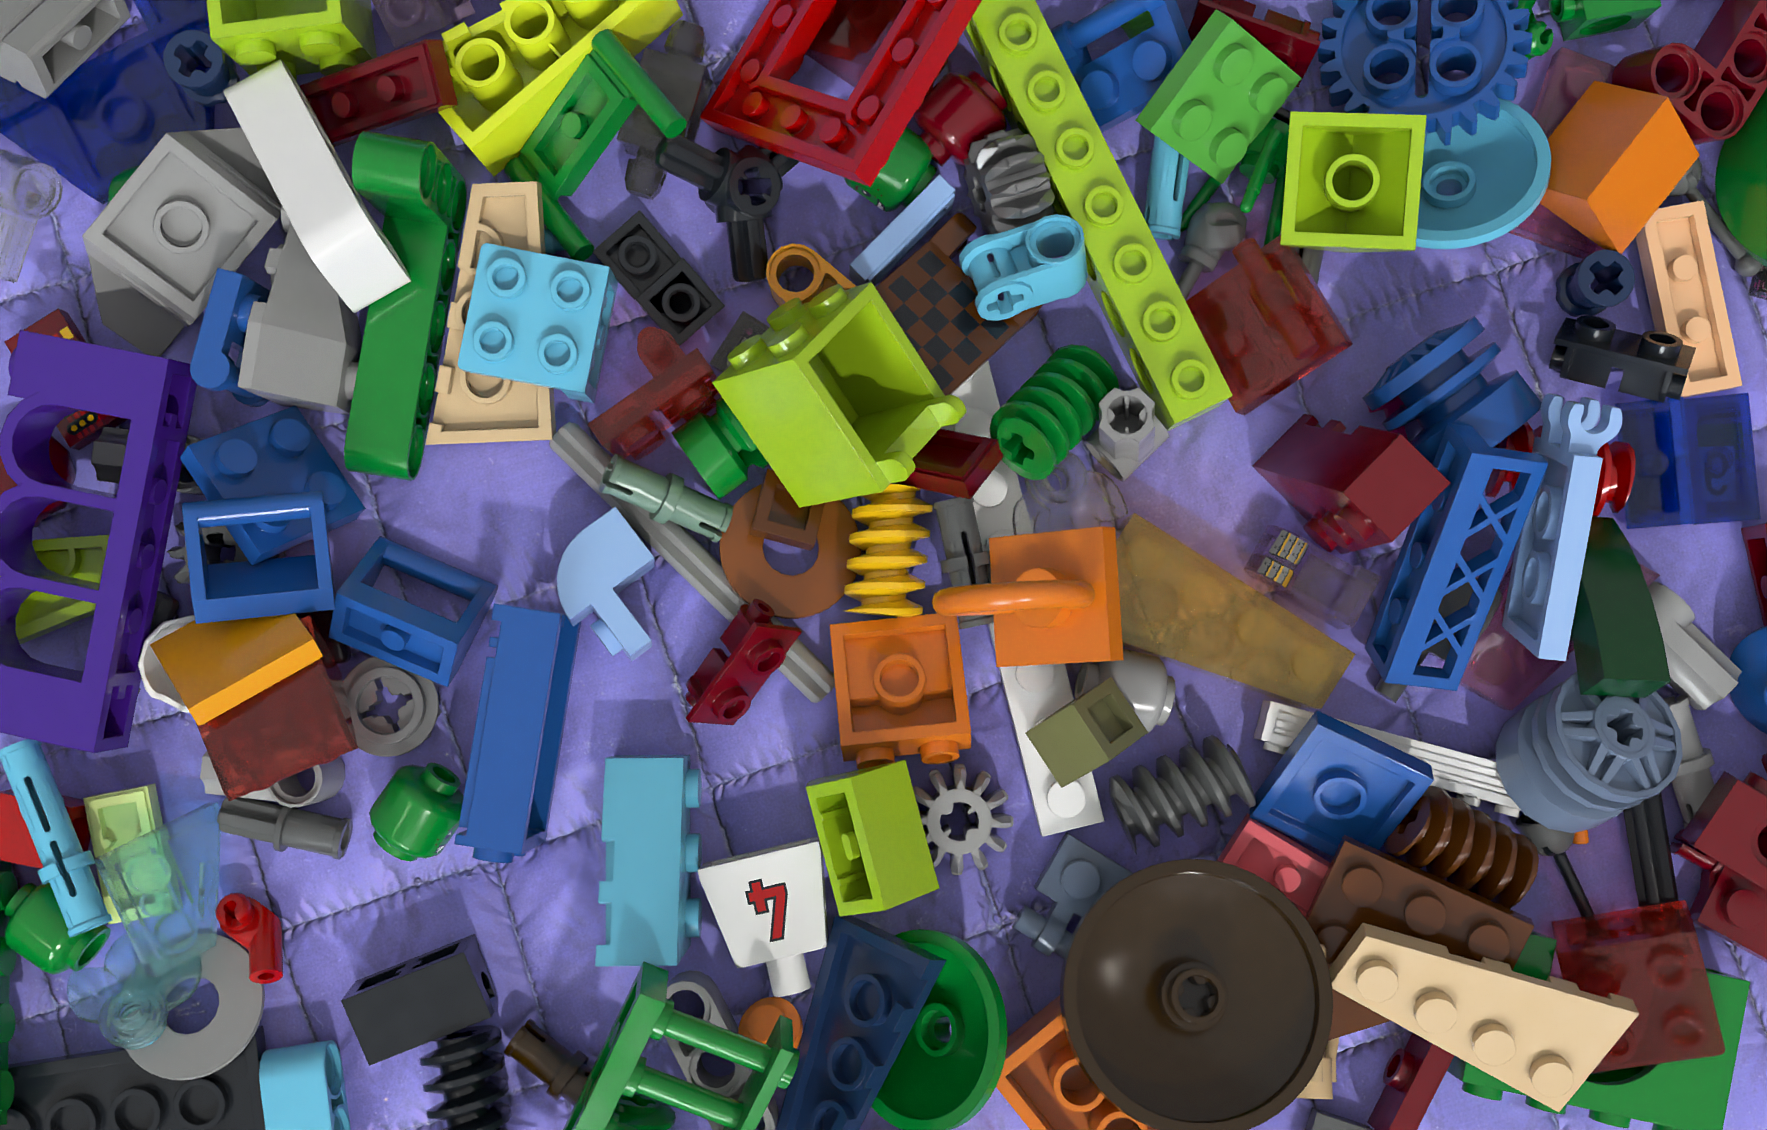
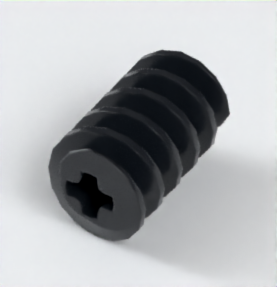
(467, 1080)

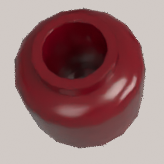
(959, 113)

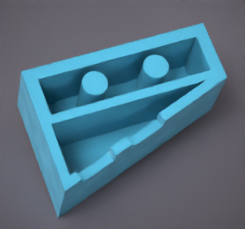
(649, 860)

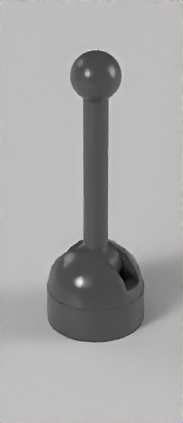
(1687, 186)

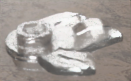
(1081, 502)

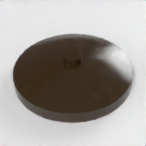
(1196, 997)

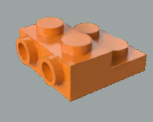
(900, 689)

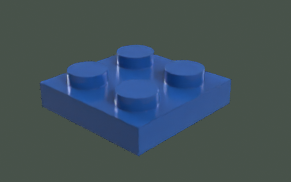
(270, 459)
(1340, 785)

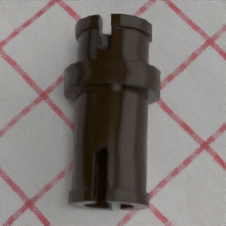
(550, 1062)

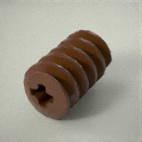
(1466, 848)

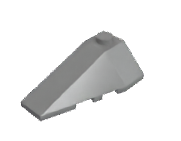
(304, 339)

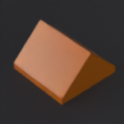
(1616, 162)

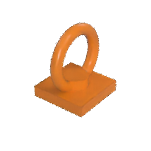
(1048, 597)

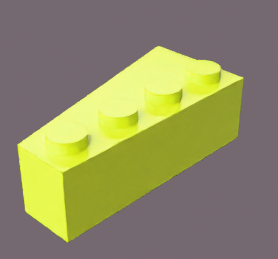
(523, 57)

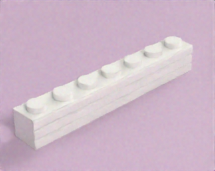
(1453, 771)

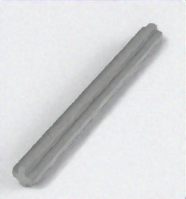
(686, 557)

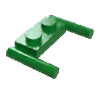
(582, 126)

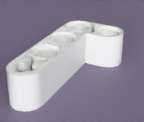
(315, 187)

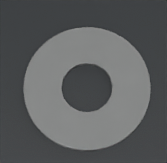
(226, 1036)

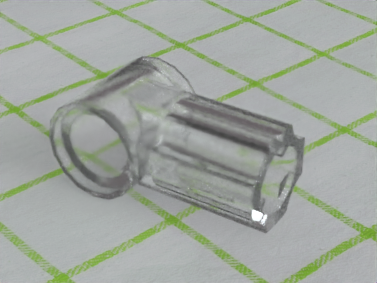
(26, 194)

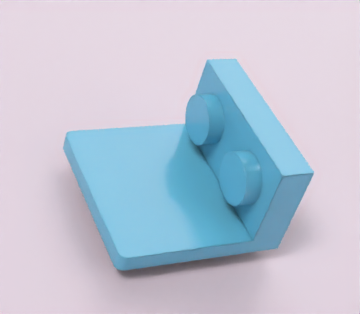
(538, 320)

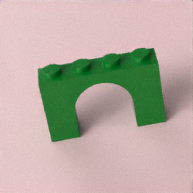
(1668, 1094)

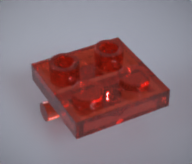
(1266, 323)
(677, 391)

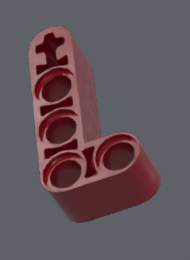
(1716, 81)

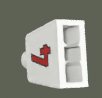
(771, 909)

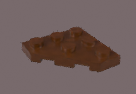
(1399, 897)

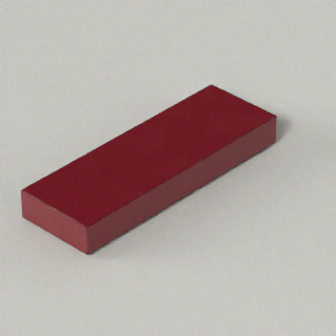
(383, 91)

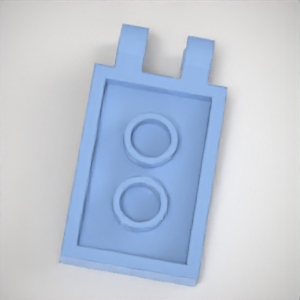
(1558, 525)

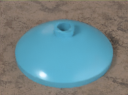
(1490, 179)

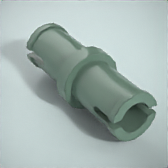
(666, 498)

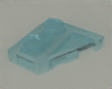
(168, 889)

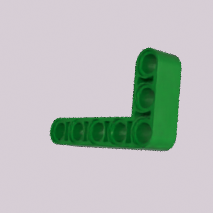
(405, 329)

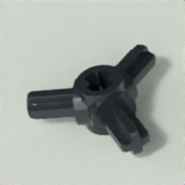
(717, 186)

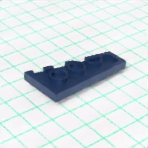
(855, 1024)

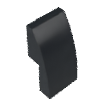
(658, 278)

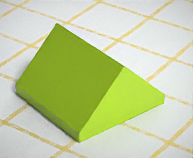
(1353, 181)

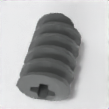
(1180, 791)

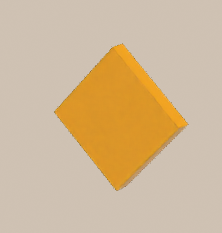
(233, 660)

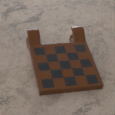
(939, 312)

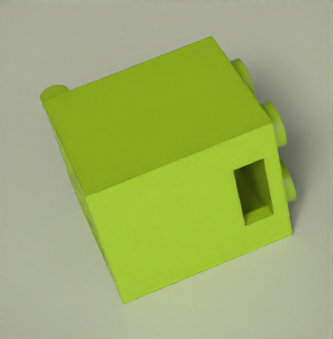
(301, 33)
(835, 396)

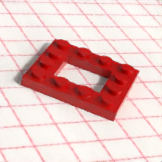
(819, 129)

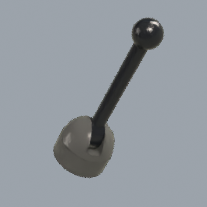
(1555, 844)

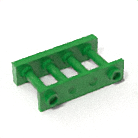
(624, 1071)

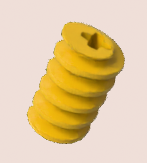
(888, 552)

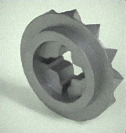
(378, 733)

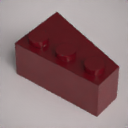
(1351, 486)

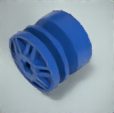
(1447, 387)

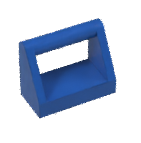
(269, 586)
(402, 630)

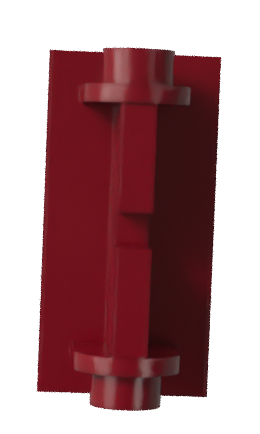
(1282, 35)
(724, 685)

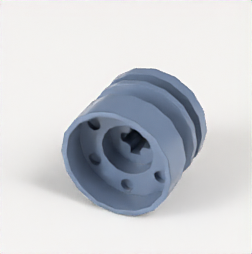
(1587, 756)

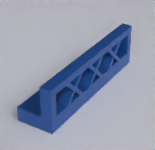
(1430, 555)

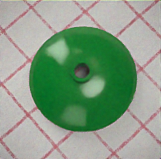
(940, 1075)

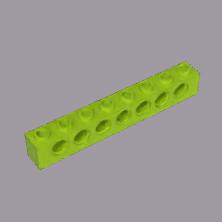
(1121, 253)

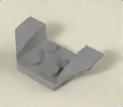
(167, 230)

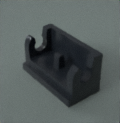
(420, 1000)

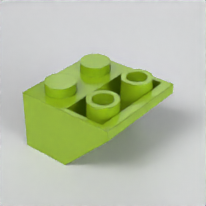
(872, 838)

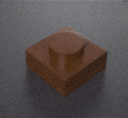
(781, 519)

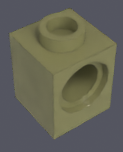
(1086, 732)

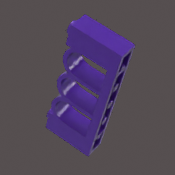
(59, 377)

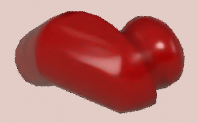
(257, 931)

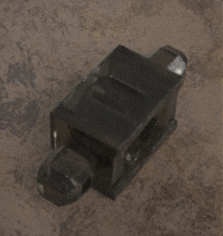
(687, 88)

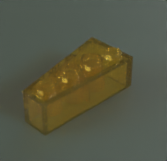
(1215, 623)

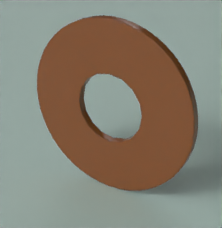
(789, 595)

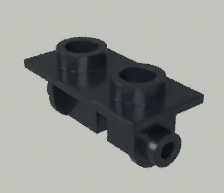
(1652, 362)

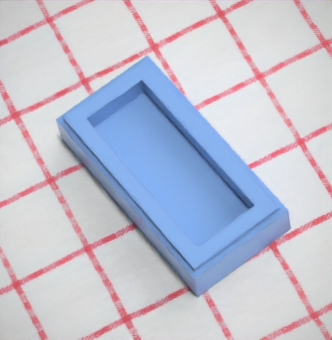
(903, 232)

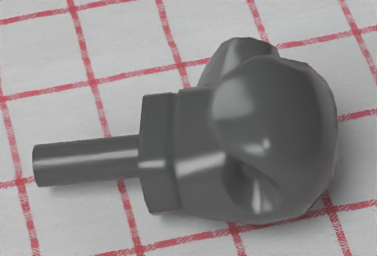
(1210, 233)

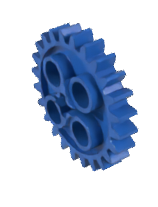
(1485, 46)

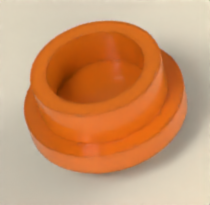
(762, 1016)

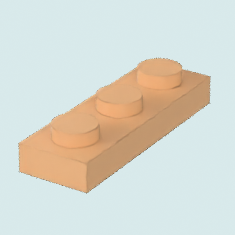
(1688, 294)

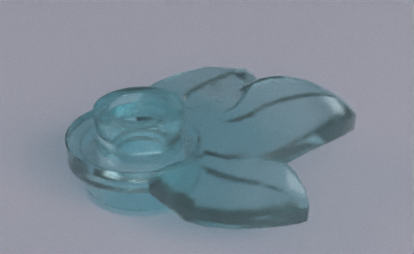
(121, 987)

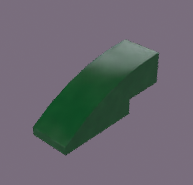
(1616, 621)

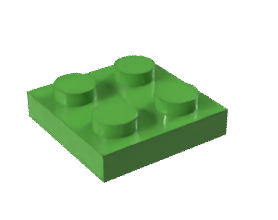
(1218, 97)

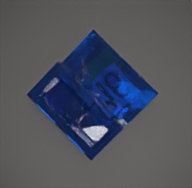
(1690, 461)

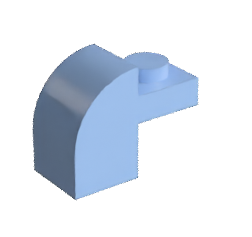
(592, 573)

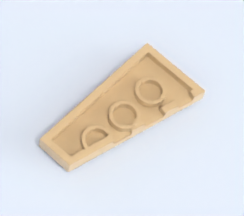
(477, 405)
(1503, 1022)

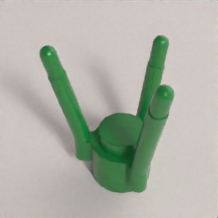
(1261, 164)

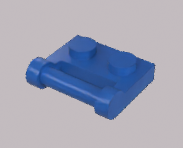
(1130, 74)
(224, 328)

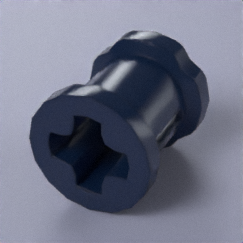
(197, 48)
(1614, 277)

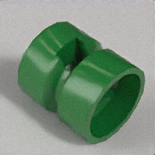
(719, 449)

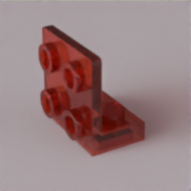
(1658, 964)

